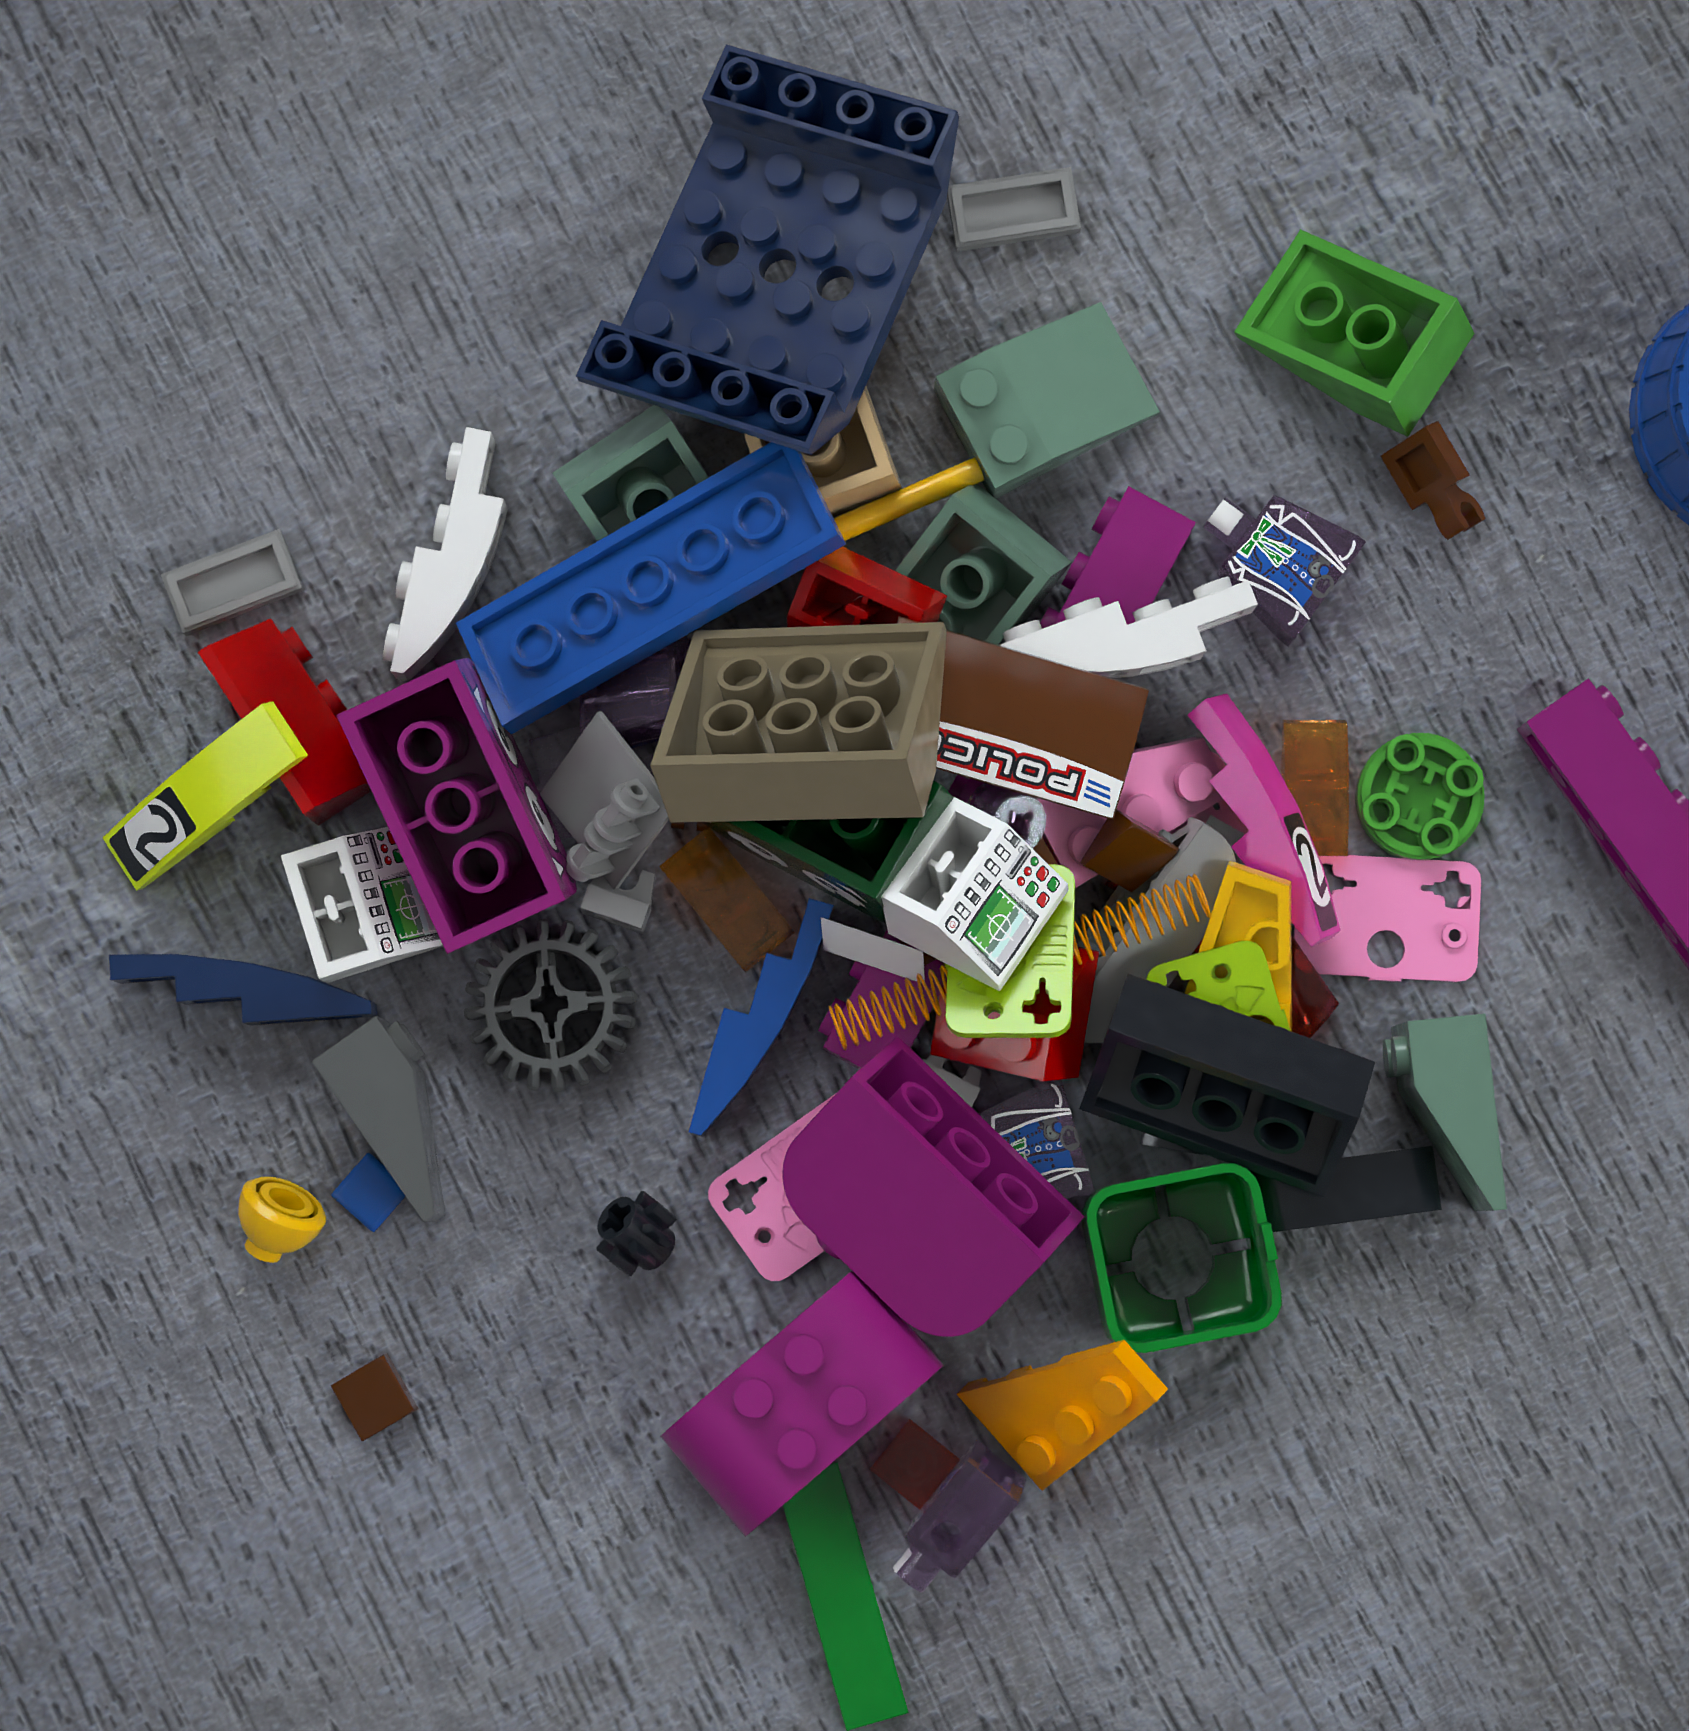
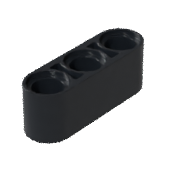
(1360, 1190)

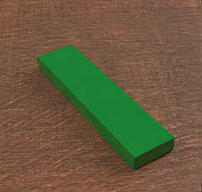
(844, 1601)

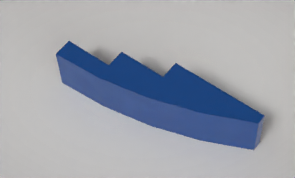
(746, 1039)

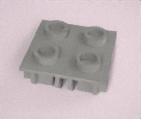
(605, 804)

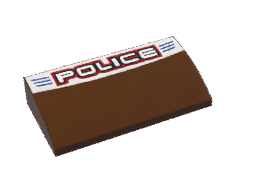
(1036, 725)

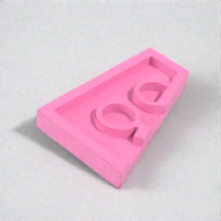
(1160, 791)

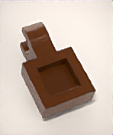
(1428, 473)

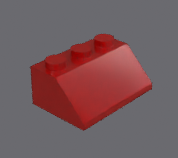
(267, 667)

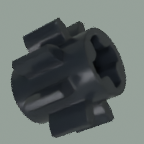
(636, 1233)

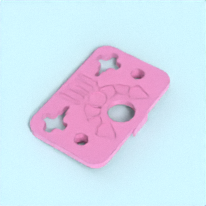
(1392, 900)
(791, 1240)

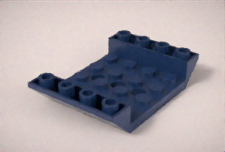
(798, 174)

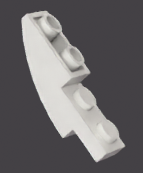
(445, 582)
(1160, 639)

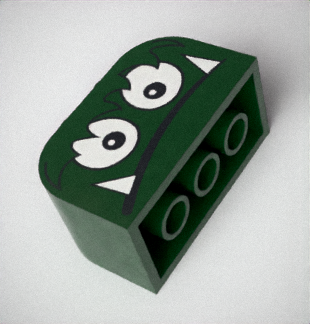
(840, 856)

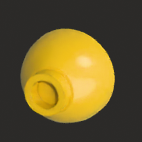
(278, 1217)

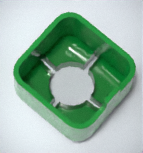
(1241, 1286)

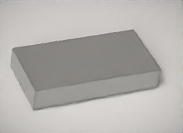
(1013, 209)
(232, 582)

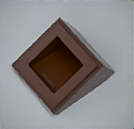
(1128, 852)
(374, 1397)

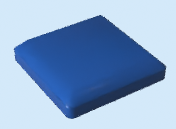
(369, 1192)

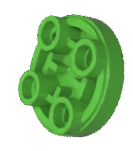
(1420, 796)

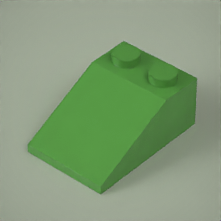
(1357, 331)

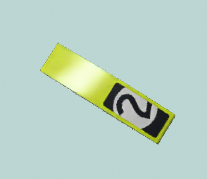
(204, 795)

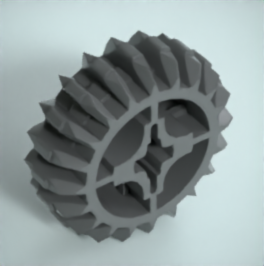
(523, 1007)

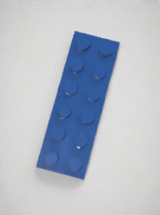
(649, 584)

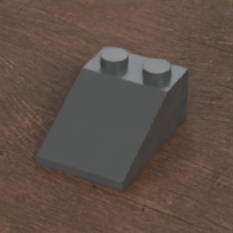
(388, 1101)

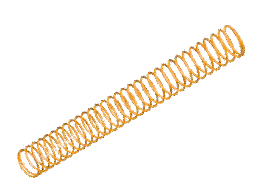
(1194, 879)

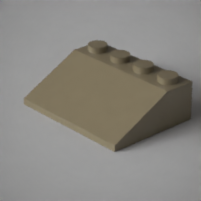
(803, 724)

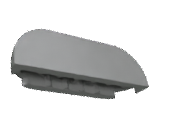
(1201, 853)

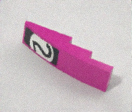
(1262, 801)

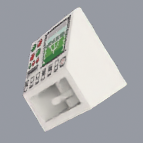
(973, 895)
(358, 904)

